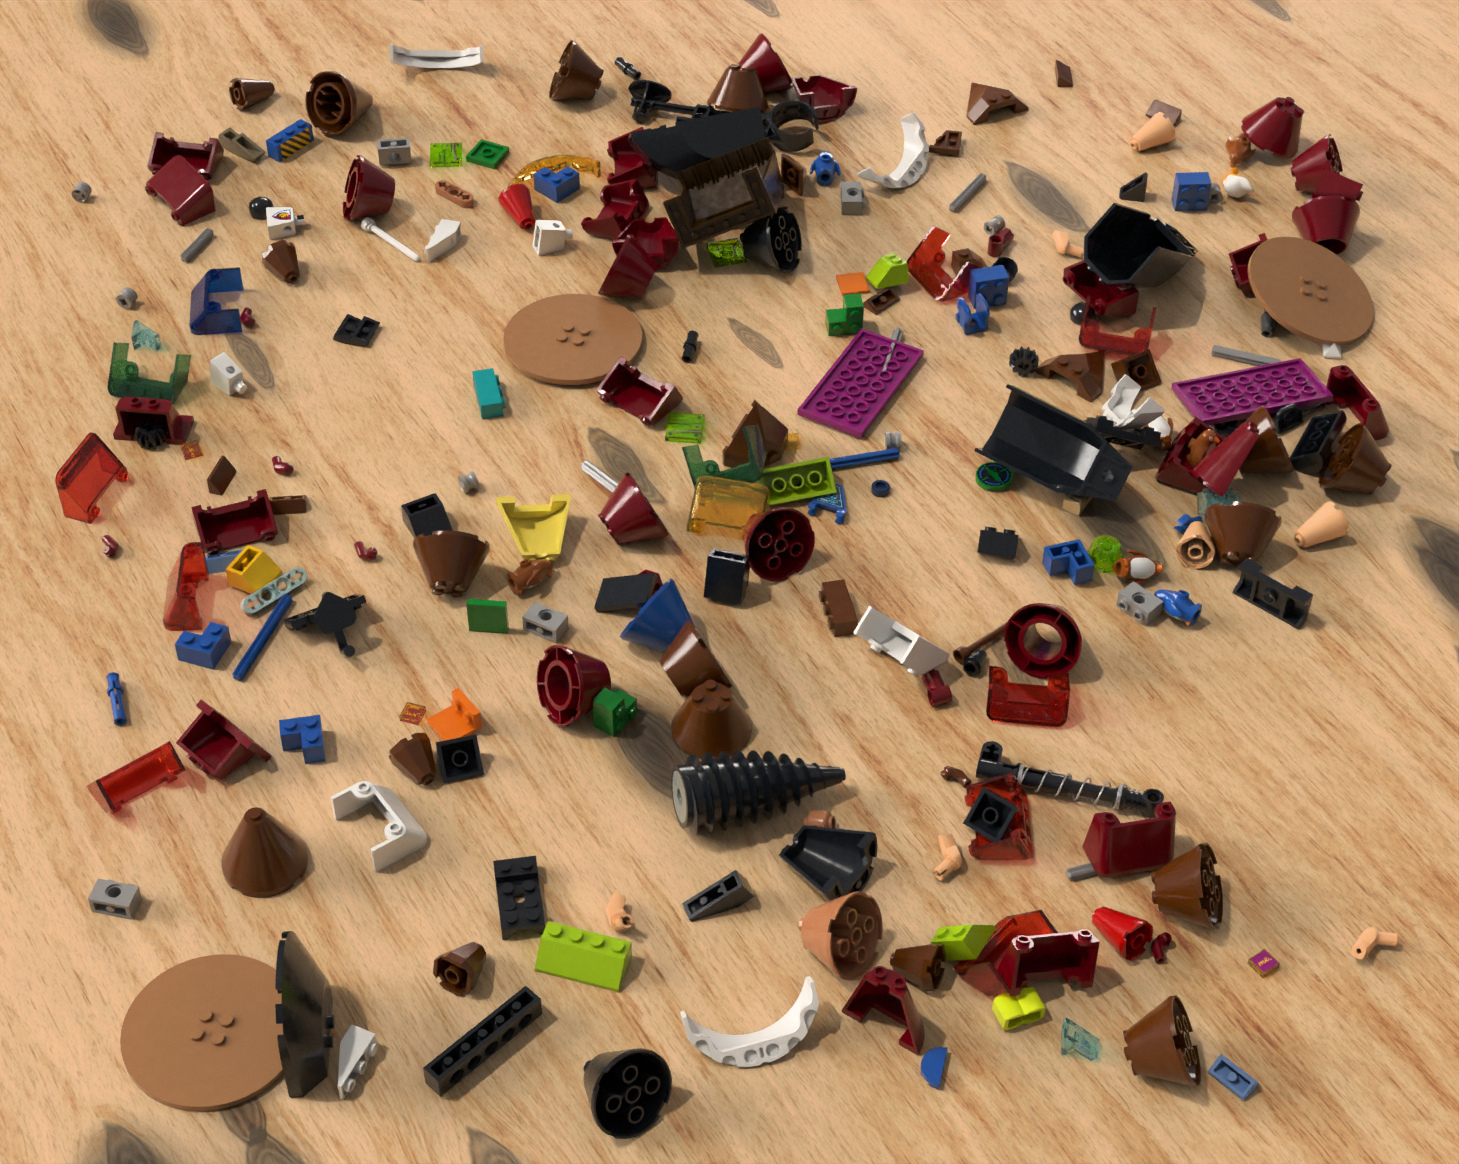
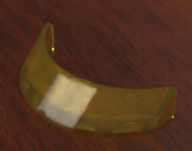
(556, 162)

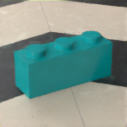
(488, 393)

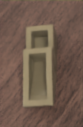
(240, 145)

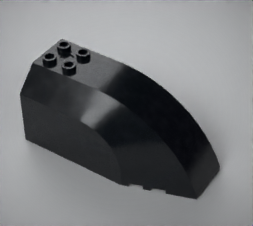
(697, 140)
(1134, 250)
(1055, 449)

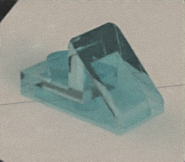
(143, 335)
(1078, 1039)

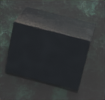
(459, 758)

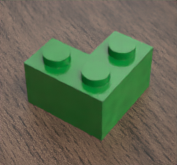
(846, 319)
(613, 710)

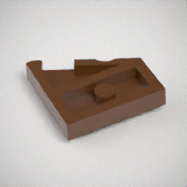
(948, 143)

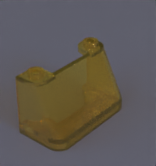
(725, 503)

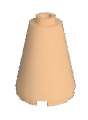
(1153, 133)
(1322, 526)
(1196, 546)

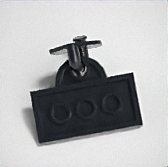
(331, 617)

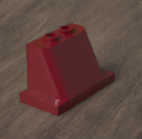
(1240, 261)
(139, 410)
(218, 743)

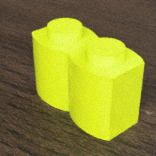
(1018, 1009)

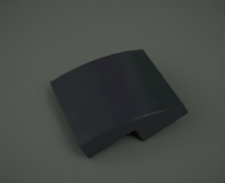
(356, 331)

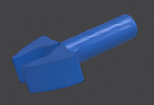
(1185, 521)

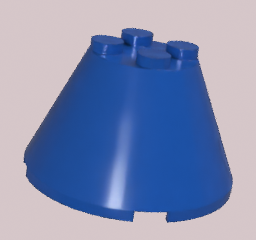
(658, 619)

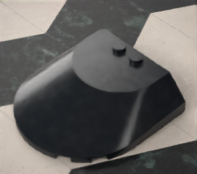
(304, 1017)

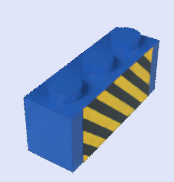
(289, 140)

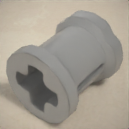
(994, 225)

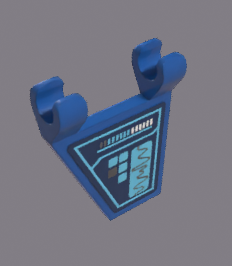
(832, 502)

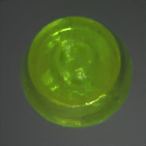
(1105, 552)

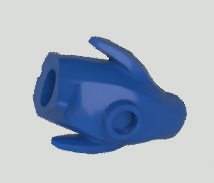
(825, 168)
(1179, 605)

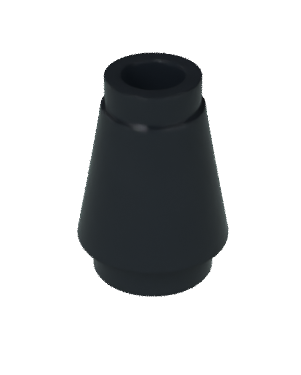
(973, 664)

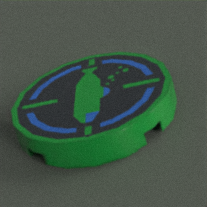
(993, 476)

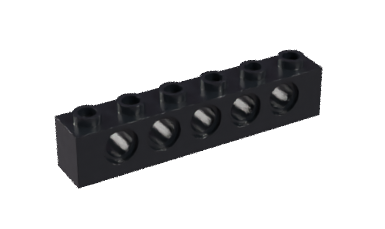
(482, 1041)

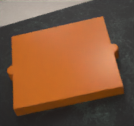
(852, 283)

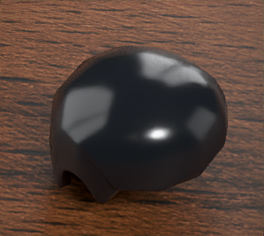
(258, 207)
(1009, 265)
(1077, 312)

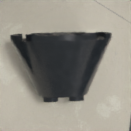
(774, 241)
(627, 1090)

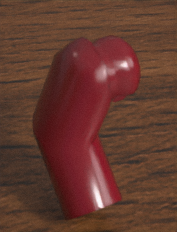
(363, 553)

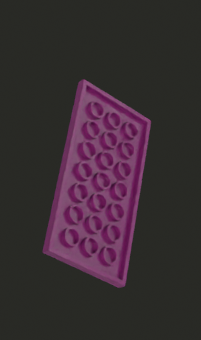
(856, 385)
(1241, 392)

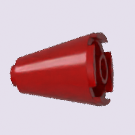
(518, 205)
(1123, 931)

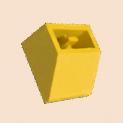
(252, 570)

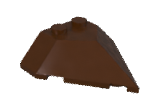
(987, 98)
(1080, 368)
(772, 432)

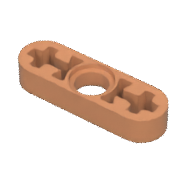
(462, 198)

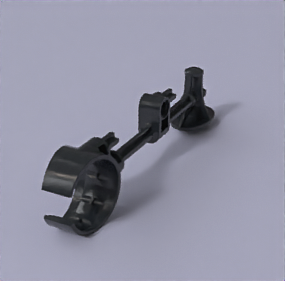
(654, 96)

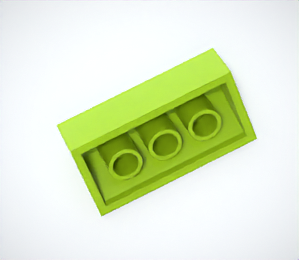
(799, 481)
(583, 956)

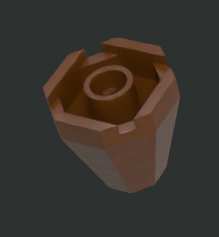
(282, 261)
(415, 758)
(920, 964)
(460, 968)

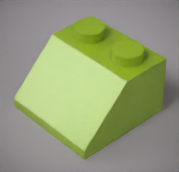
(888, 272)
(963, 941)

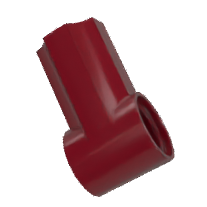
(999, 242)
(937, 691)

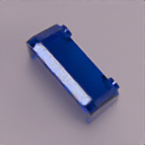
(208, 316)

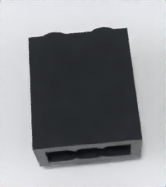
(726, 576)

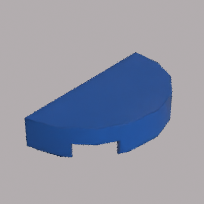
(933, 1065)

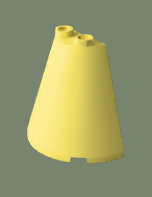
(536, 528)

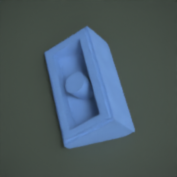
(220, 561)
(1233, 1077)

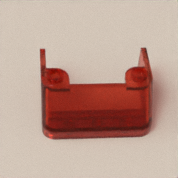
(925, 267)
(1093, 339)
(136, 778)
(983, 971)

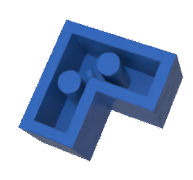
(556, 185)
(1069, 558)
(204, 649)
(304, 734)

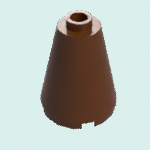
(249, 91)

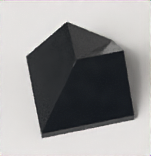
(991, 815)

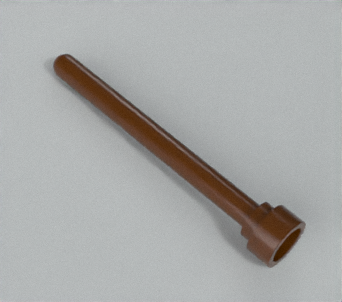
(962, 653)

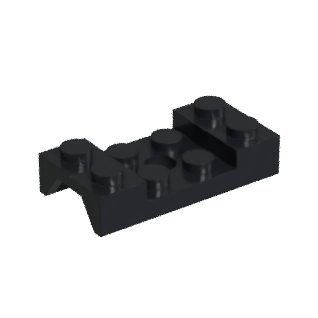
(1132, 438)
(1287, 604)
(513, 880)

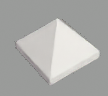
(1332, 351)

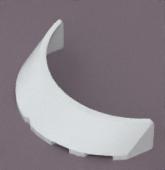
(436, 58)
(913, 159)
(1120, 404)
(762, 1045)

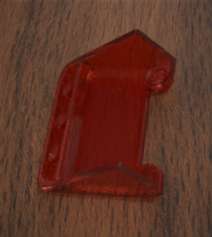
(87, 477)

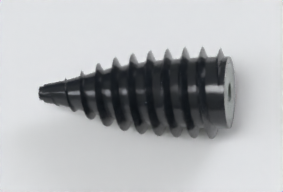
(743, 787)

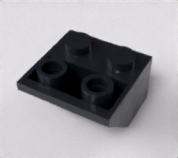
(425, 516)
(998, 542)

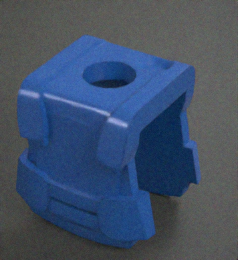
(980, 317)

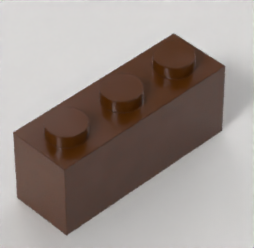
(838, 608)

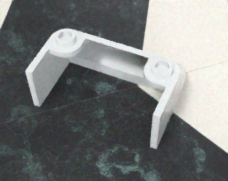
(900, 642)
(403, 830)

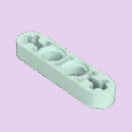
(273, 590)

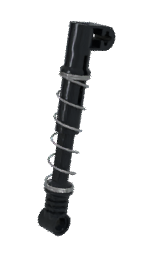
(1063, 784)

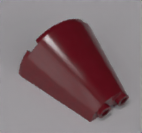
(825, 95)
(656, 238)
(1224, 460)
(888, 994)

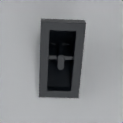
(1135, 189)

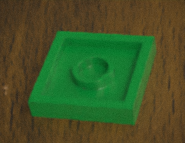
(487, 154)
(487, 616)

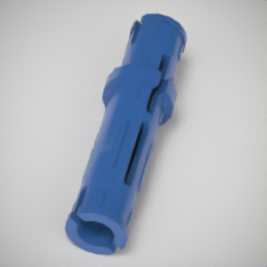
(114, 682)

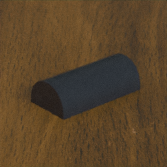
(1317, 442)

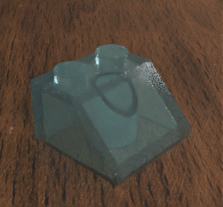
(1208, 498)

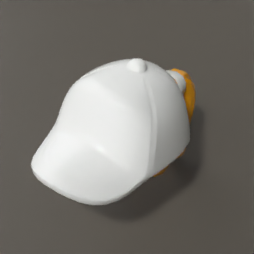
(1235, 185)

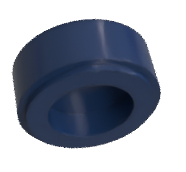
(880, 488)

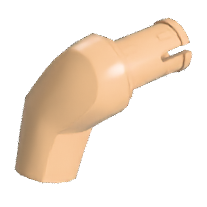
(1063, 245)
(950, 855)
(617, 917)
(1371, 938)

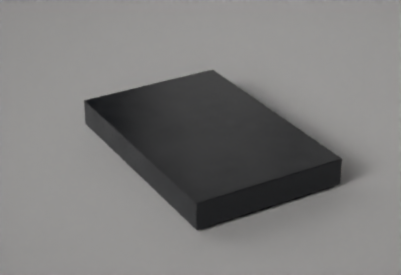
(625, 592)

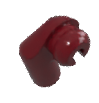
(246, 317)
(281, 467)
(111, 546)
(1158, 946)

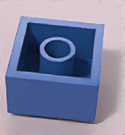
(1191, 191)
(991, 283)

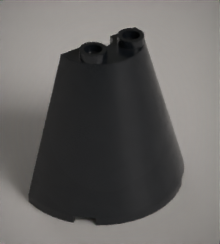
(832, 859)

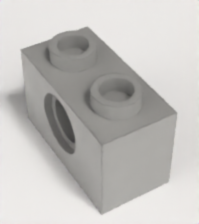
(394, 151)
(852, 198)
(1139, 603)
(545, 622)
(115, 899)

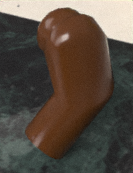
(958, 774)

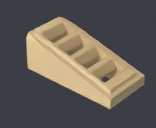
(1075, 503)

